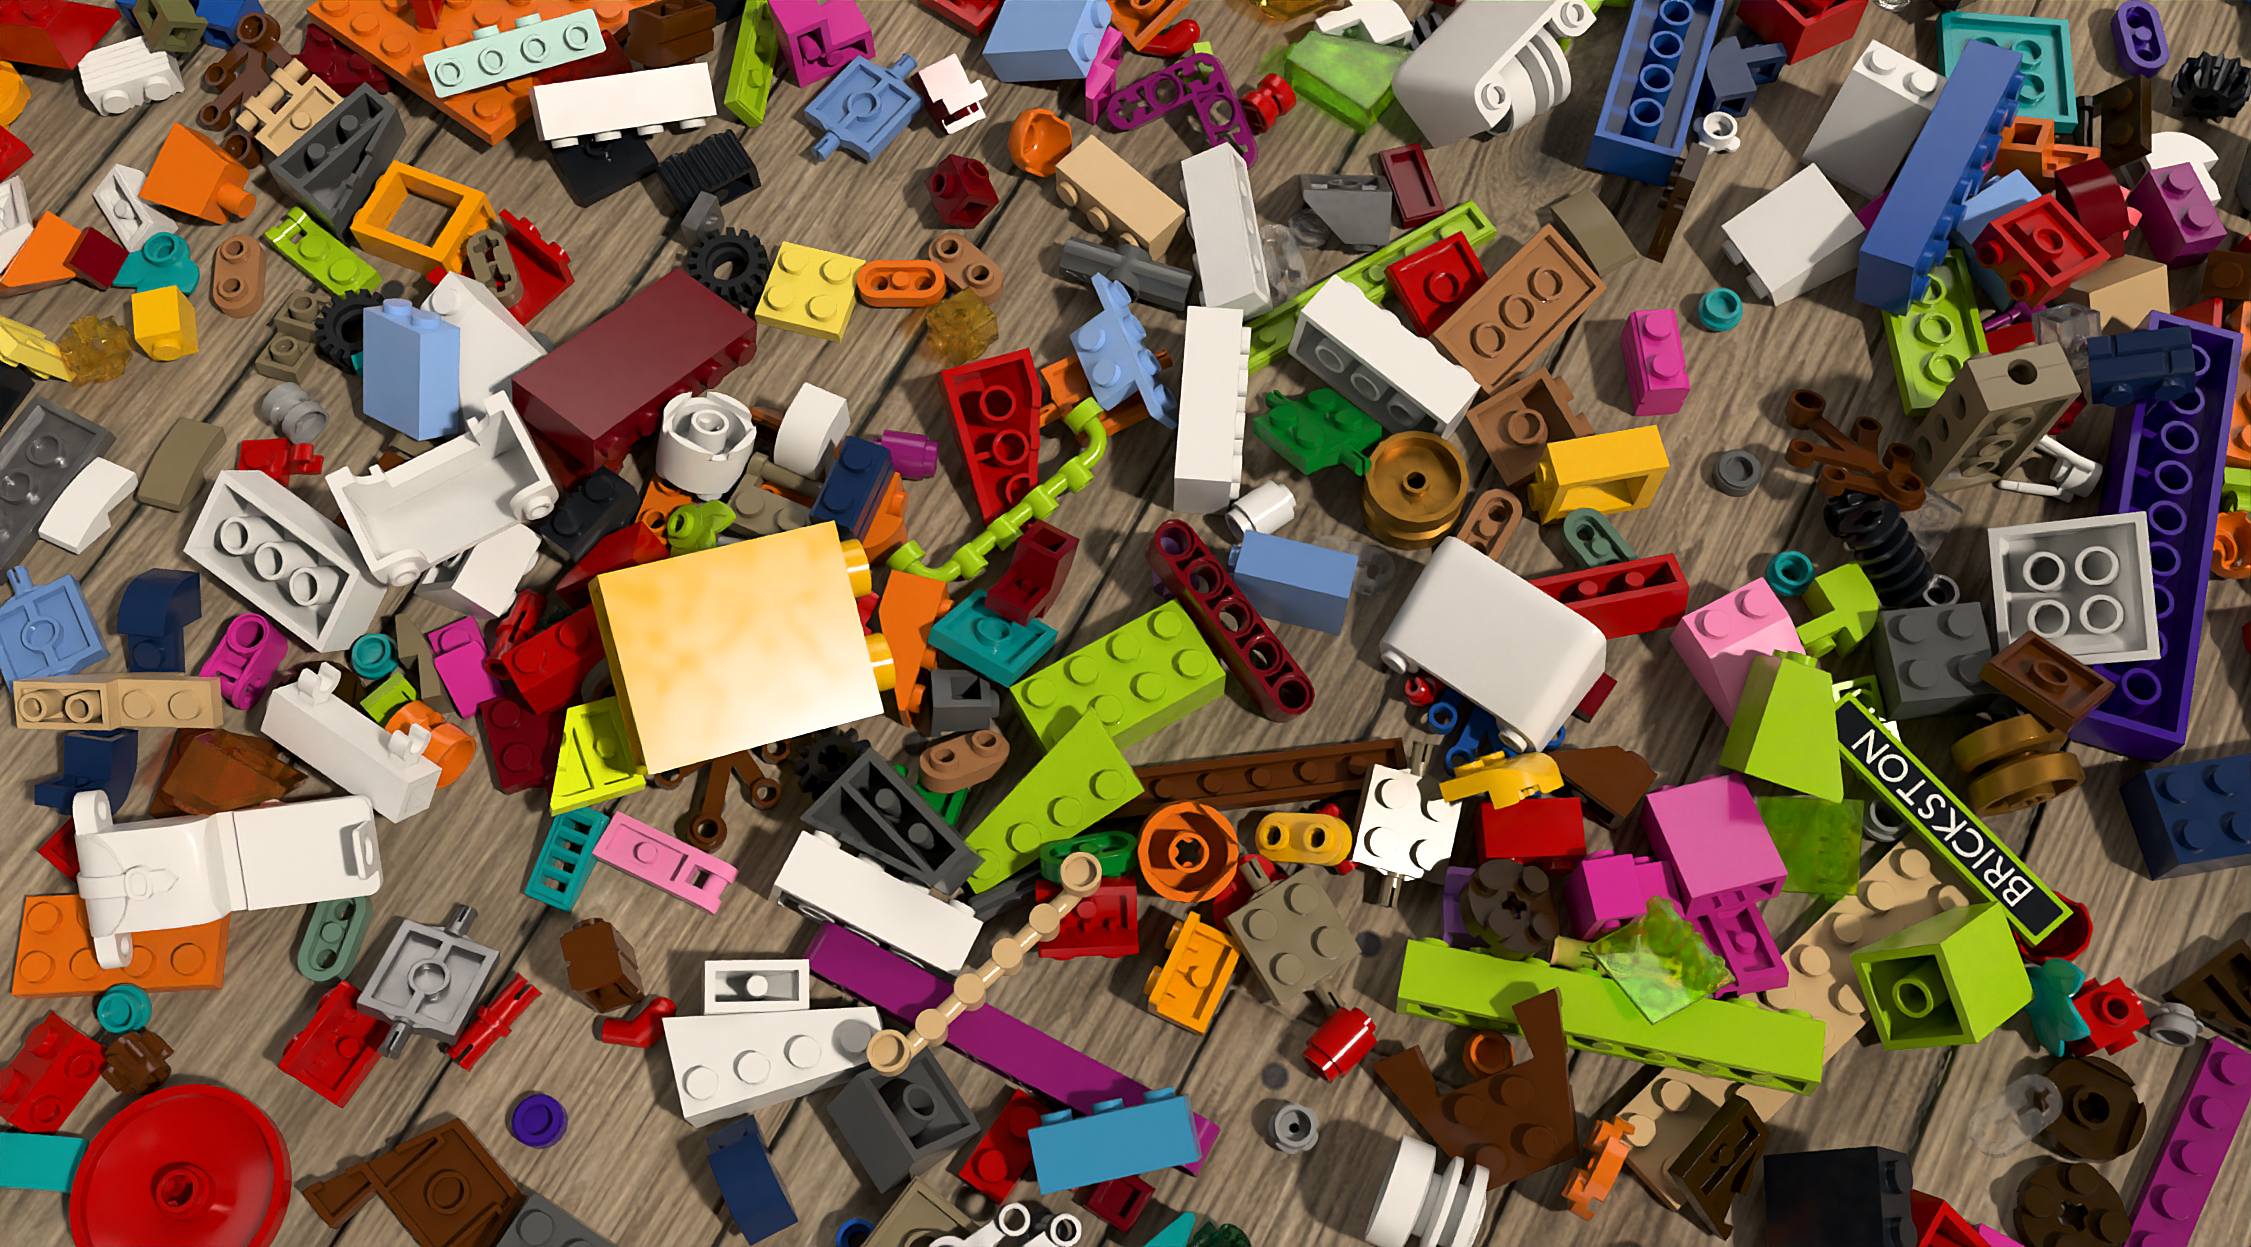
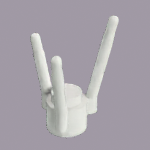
(2071, 472)

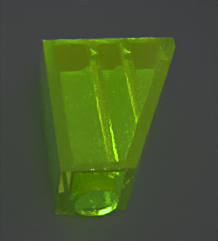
(1344, 76)

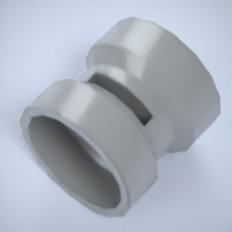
(290, 408)

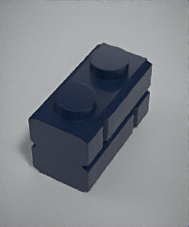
(2141, 366)
(854, 488)

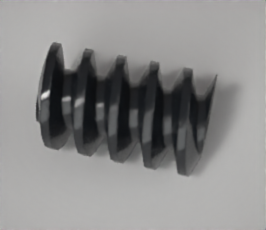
(1887, 552)

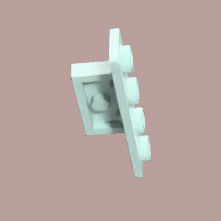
(514, 52)

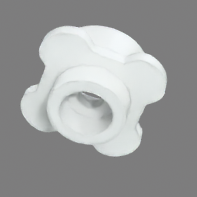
(1721, 125)

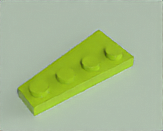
(1058, 798)

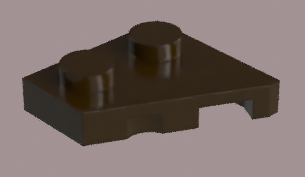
(2220, 991)
(1721, 1162)

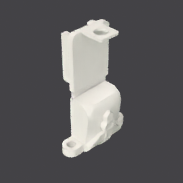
(213, 864)

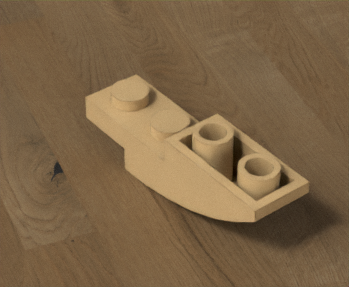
(118, 700)

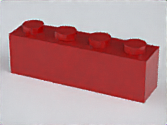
(1624, 595)

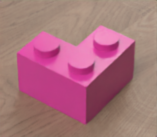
(820, 38)
(1613, 890)

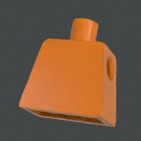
(198, 178)

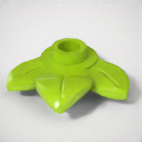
(694, 527)

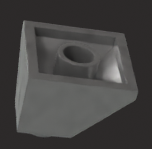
(1351, 206)

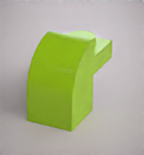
(1842, 609)

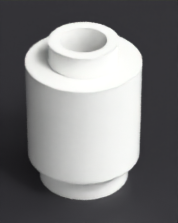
(1261, 510)

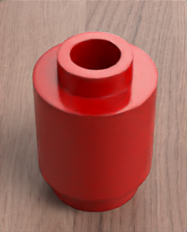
(1340, 1043)

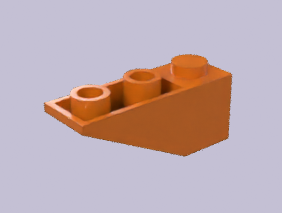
(906, 617)

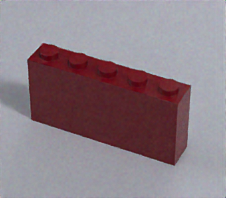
(626, 367)

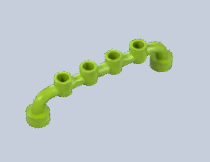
(1038, 503)

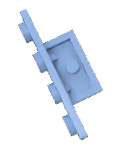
(1117, 357)

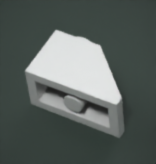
(754, 986)

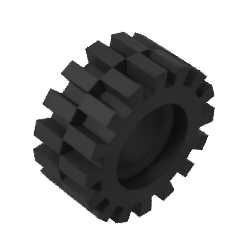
(726, 249)
(338, 324)

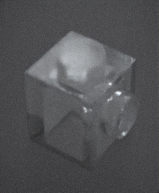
(2070, 326)

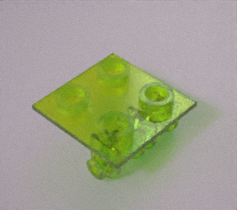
(1817, 843)
(1661, 962)

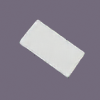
(128, 213)

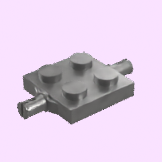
(428, 982)

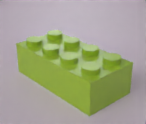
(1131, 678)

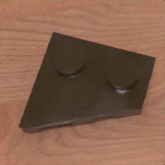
(1675, 198)

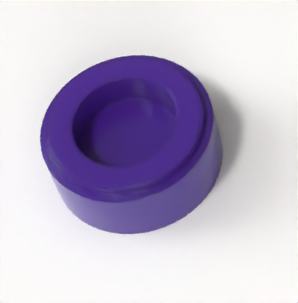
(539, 1121)

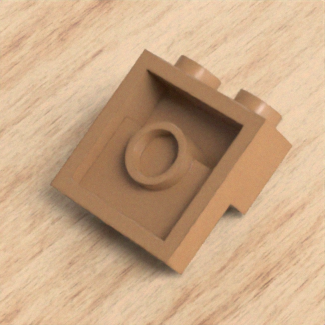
(1523, 420)

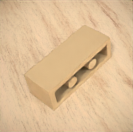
(1119, 198)

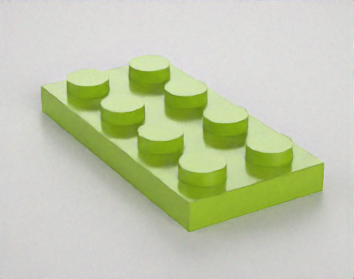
(1935, 335)

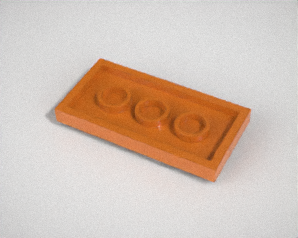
(61, 960)

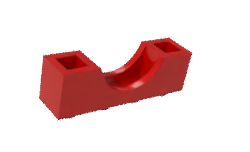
(556, 660)

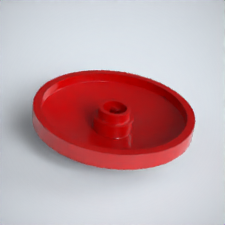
(183, 1173)

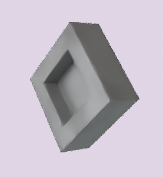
(702, 219)

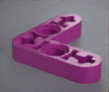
(1202, 96)

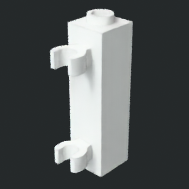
(351, 746)

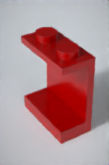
(539, 265)

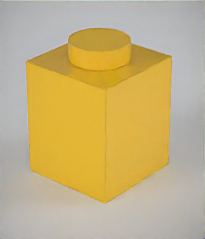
(164, 323)

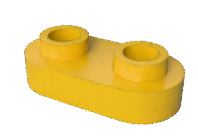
(1299, 839)

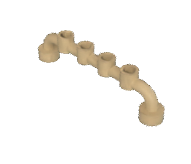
(891, 1051)

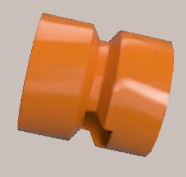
(449, 745)

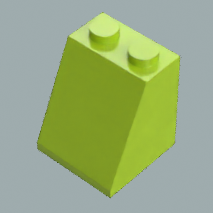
(1787, 726)
(1944, 979)

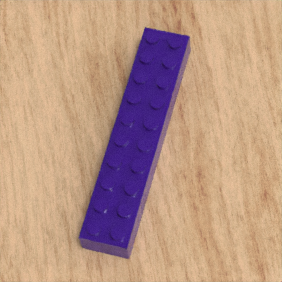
(2172, 466)

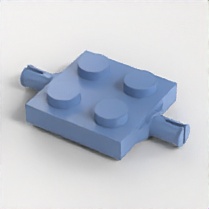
(864, 108)
(47, 629)

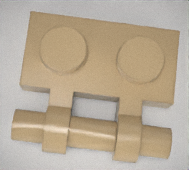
(297, 116)

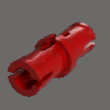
(515, 630)
(493, 1022)

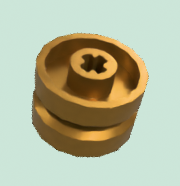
(1413, 490)
(2016, 765)

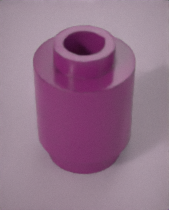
(911, 453)

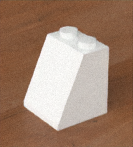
(1874, 120)
(1795, 237)

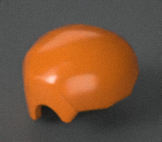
(1039, 141)
(2232, 546)

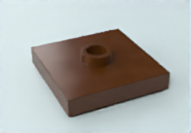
(2047, 681)

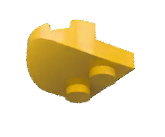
(1504, 778)

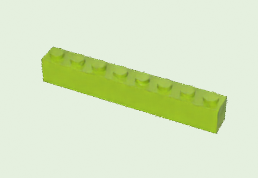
(1707, 1038)

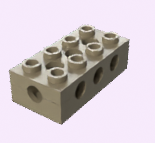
(1992, 416)

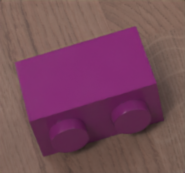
(2176, 216)

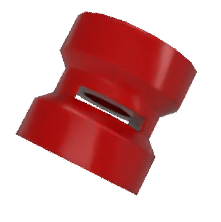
(1270, 99)

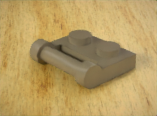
(766, 513)

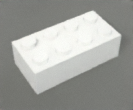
(1380, 363)
(1211, 411)
(286, 559)

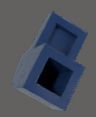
(1734, 73)
(154, 618)
(92, 763)
(750, 1180)

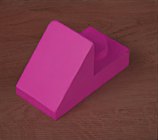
(461, 663)

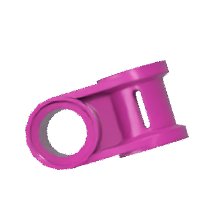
(245, 664)

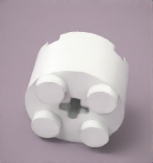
(705, 444)

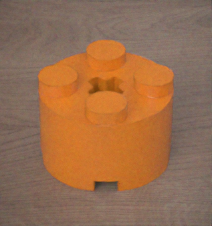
(1215, 849)

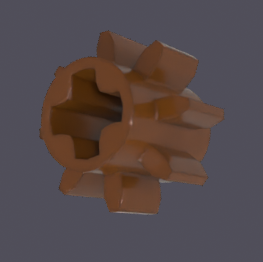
(137, 1063)

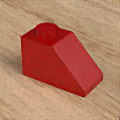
(614, 552)

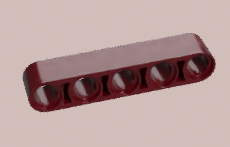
(1226, 597)

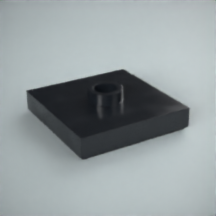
(604, 166)

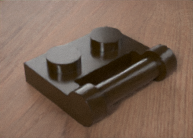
(2124, 121)

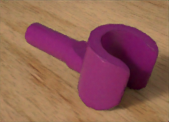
(2019, 310)

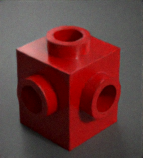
(2110, 1014)

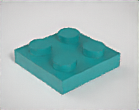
(989, 641)

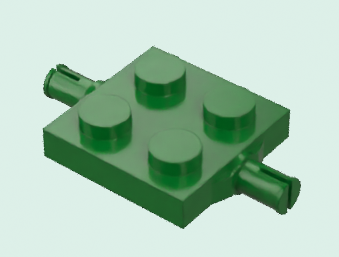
(1317, 431)

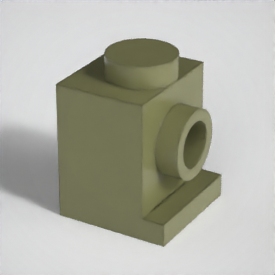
(170, 24)

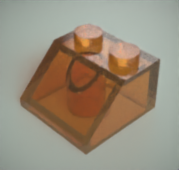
(227, 774)

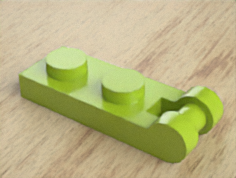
(321, 255)

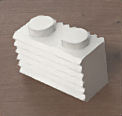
(129, 75)

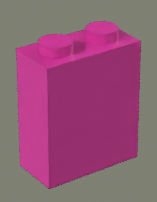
(1713, 844)

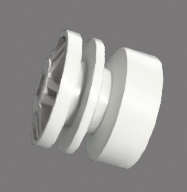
(1536, 80)
(1426, 1203)

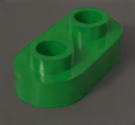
(1113, 849)

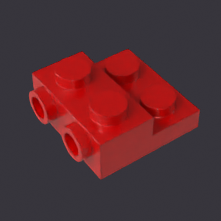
(2038, 250)

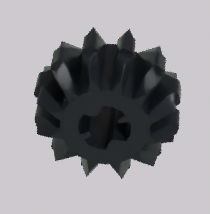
(2211, 87)
(825, 750)

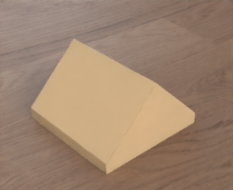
(2122, 292)

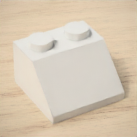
(483, 576)

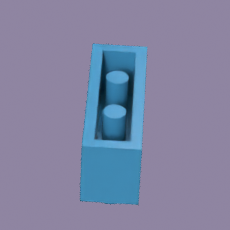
(1114, 1141)

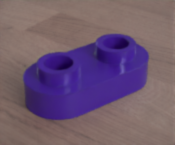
(2143, 46)

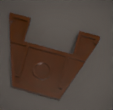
(1509, 1119)
(436, 1183)

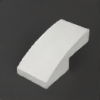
(83, 507)

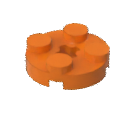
(1600, 1167)

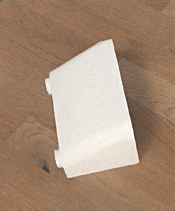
(1454, 76)
(446, 496)
(1496, 643)

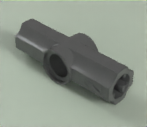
(1132, 268)

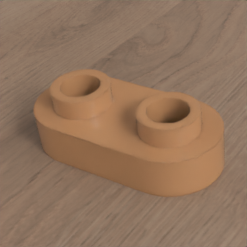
(965, 265)
(239, 271)
(1485, 534)
(963, 761)

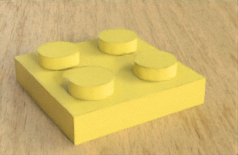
(810, 292)

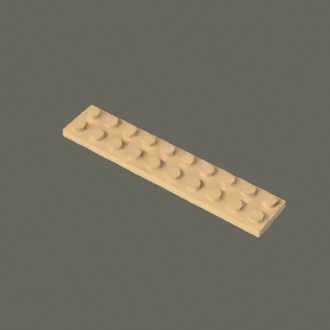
(1893, 895)

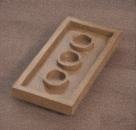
(1518, 312)

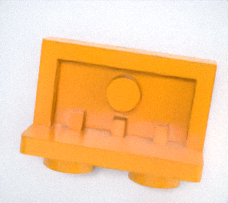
(1193, 976)

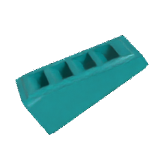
(553, 849)

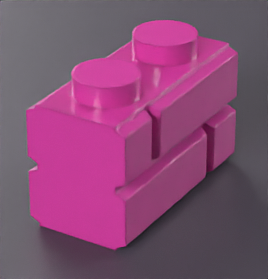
(1654, 362)

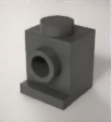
(960, 701)

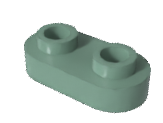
(1605, 543)
(331, 935)

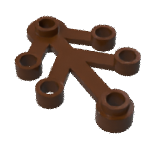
(258, 38)
(1899, 486)
(717, 788)

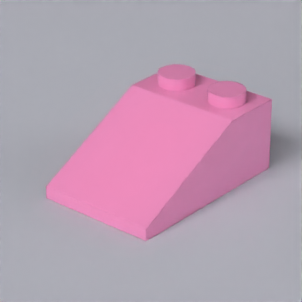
(1725, 637)

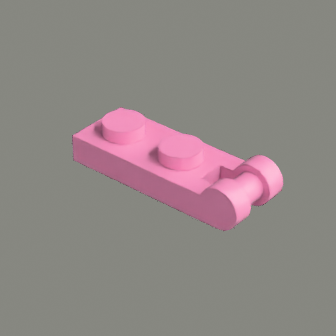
(664, 862)

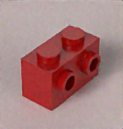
(1532, 833)

